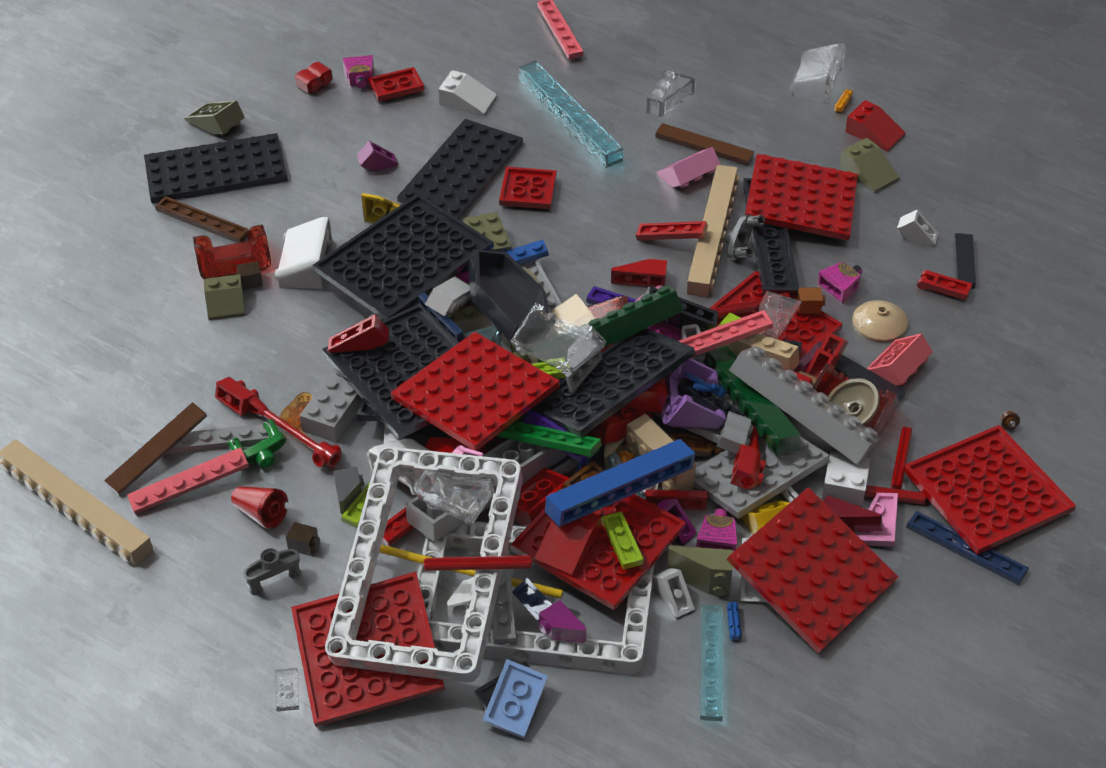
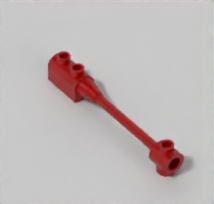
(242, 400)
(748, 464)

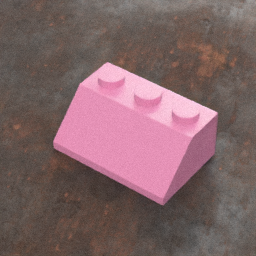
(690, 168)

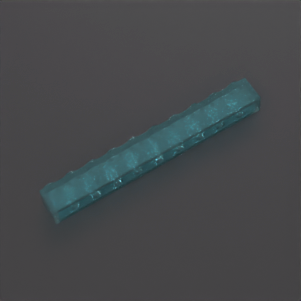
(571, 114)

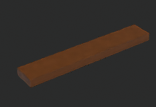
(702, 142)
(202, 219)
(155, 448)

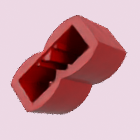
(313, 77)

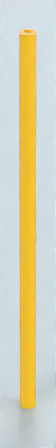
(420, 559)

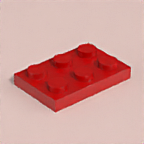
(396, 84)

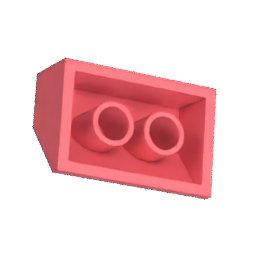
(902, 359)

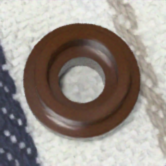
(1009, 420)

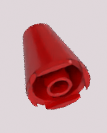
(261, 504)

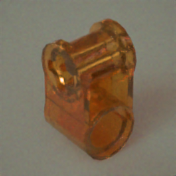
(294, 409)

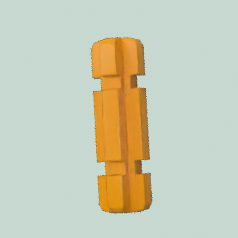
(843, 100)

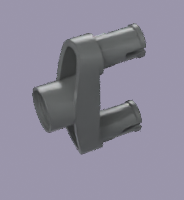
(739, 237)
(271, 564)

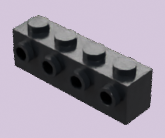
(693, 314)

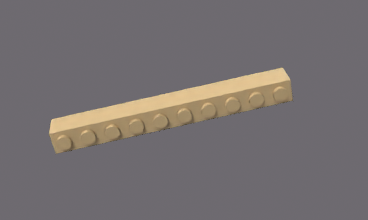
(716, 214)
(75, 502)

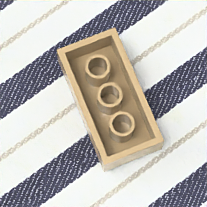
(643, 437)

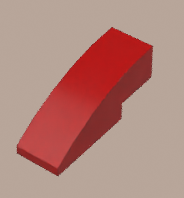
(829, 353)

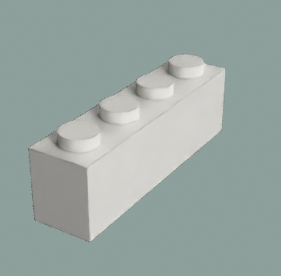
(449, 296)

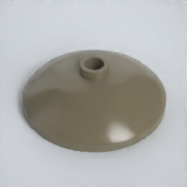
(858, 398)

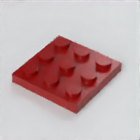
(528, 187)

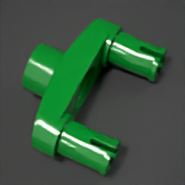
(263, 451)

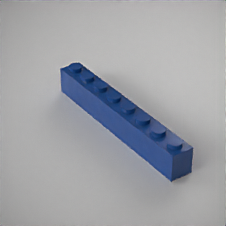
(619, 482)

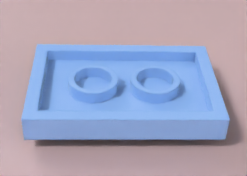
(514, 698)

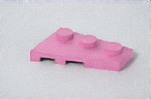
(887, 506)

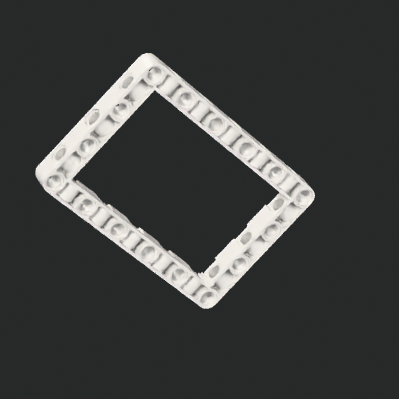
(365, 553)
(529, 646)

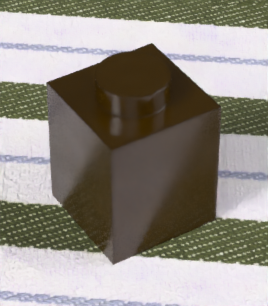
(250, 275)
(303, 538)

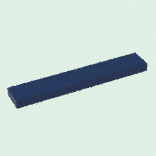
(954, 542)

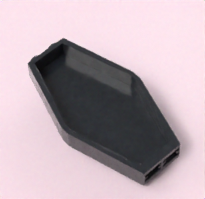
(503, 290)

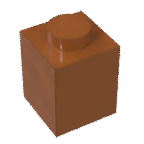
(811, 300)

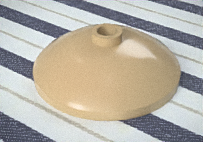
(880, 321)

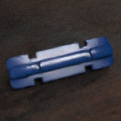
(734, 621)

